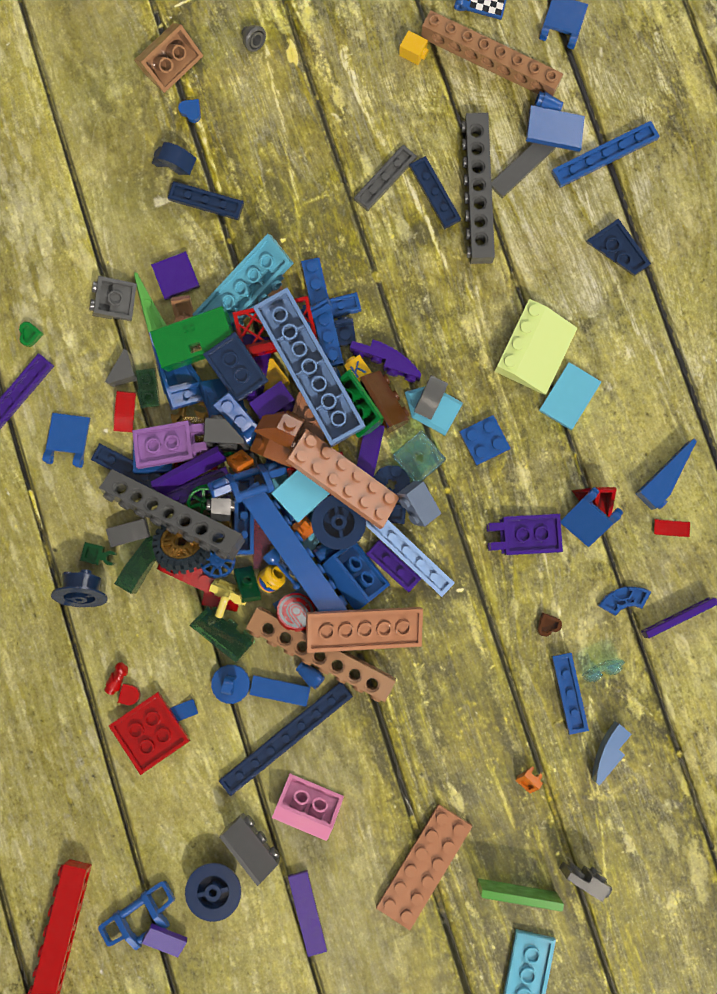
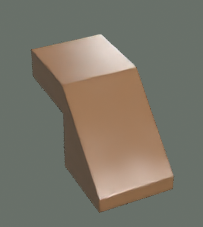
(182, 307)

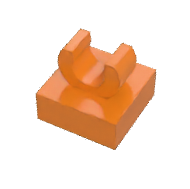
(239, 461)
(303, 527)
(529, 781)

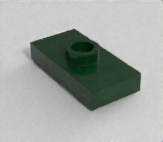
(247, 584)

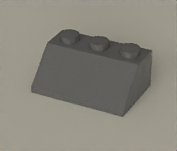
(222, 434)
(250, 848)

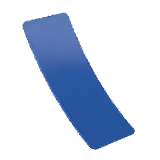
(184, 710)

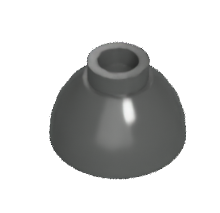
(253, 37)

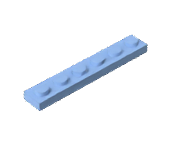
(413, 557)

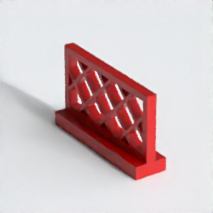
(266, 346)

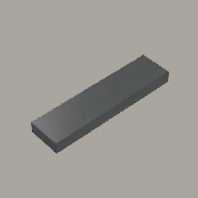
(520, 168)
(385, 178)

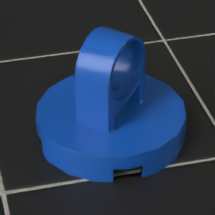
(230, 684)

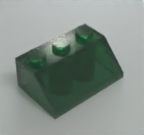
(223, 634)

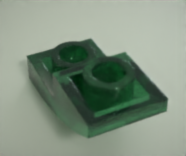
(148, 388)

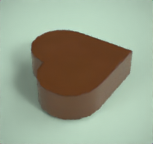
(548, 624)

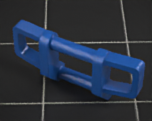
(228, 482)
(155, 912)

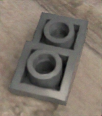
(431, 397)
(128, 532)

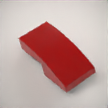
(124, 411)

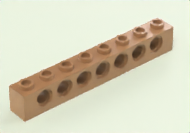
(490, 54)
(378, 693)

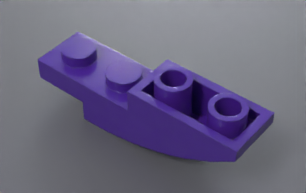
(394, 361)

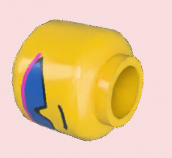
(270, 578)

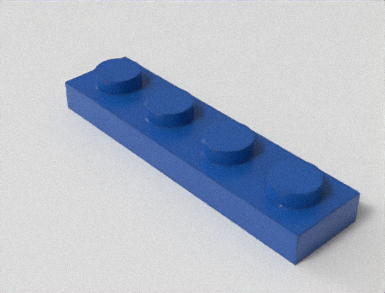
(570, 693)

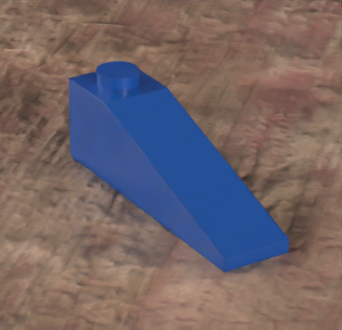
(662, 483)

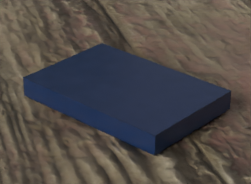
(236, 367)

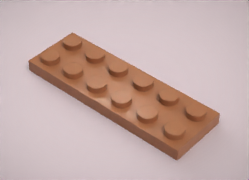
(342, 479)
(363, 629)
(424, 866)

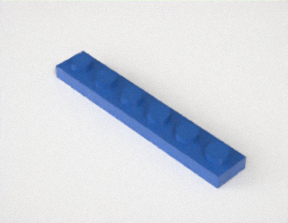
(605, 154)
(324, 322)

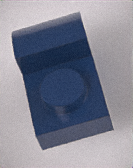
(175, 158)

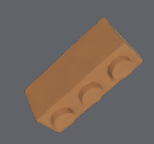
(169, 57)

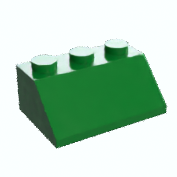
(364, 405)

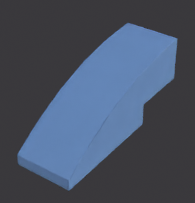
(609, 753)

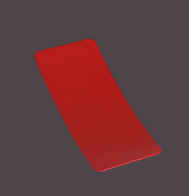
(672, 528)
(212, 600)

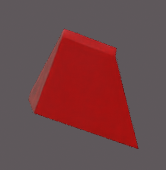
(604, 499)

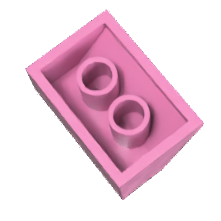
(308, 807)

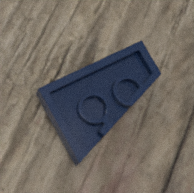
(620, 247)

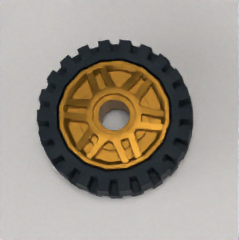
(176, 557)

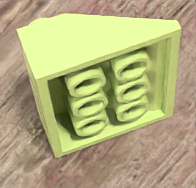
(536, 347)

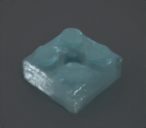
(419, 445)

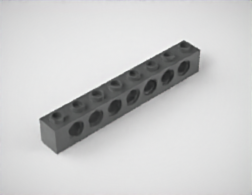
(478, 124)
(117, 482)

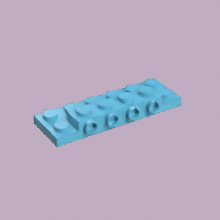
(250, 280)

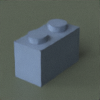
(418, 503)

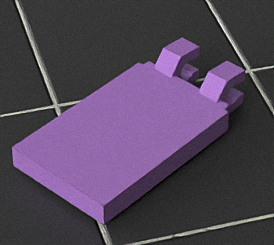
(168, 444)

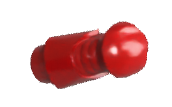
(116, 678)

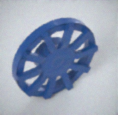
(217, 563)

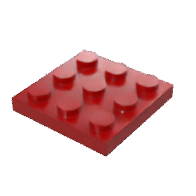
(149, 733)

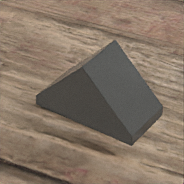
(123, 370)

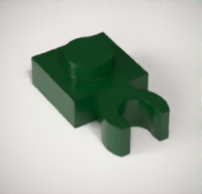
(95, 554)

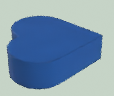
(190, 109)

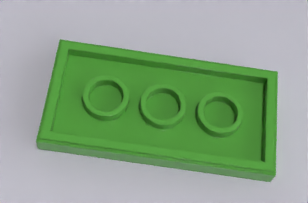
(520, 895)

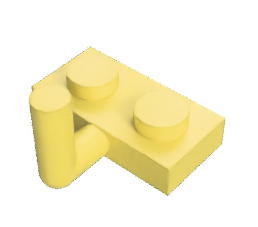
(226, 591)

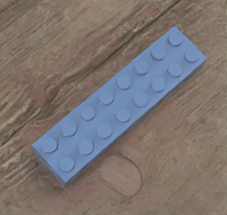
(309, 367)

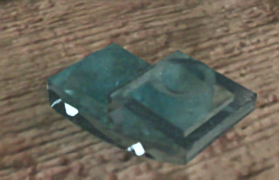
(609, 667)

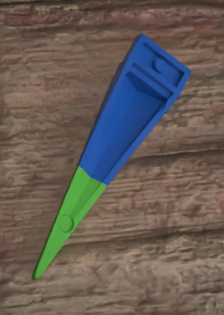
(181, 384)

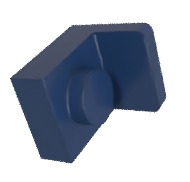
(345, 331)

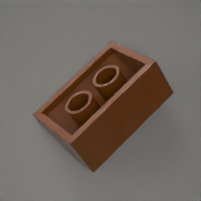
(385, 400)

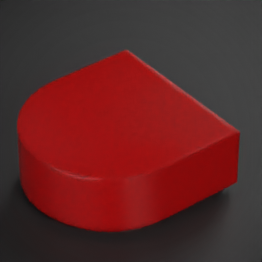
(129, 694)

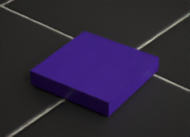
(175, 275)

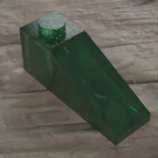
(137, 567)

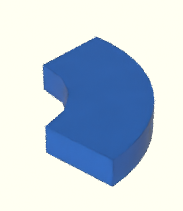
(624, 598)

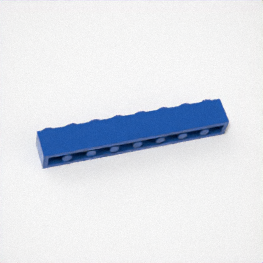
(293, 553)

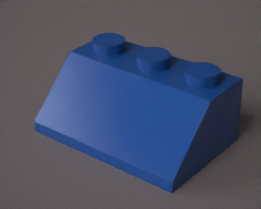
(355, 576)

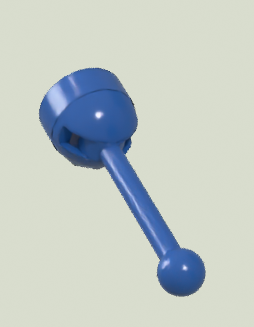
(273, 558)

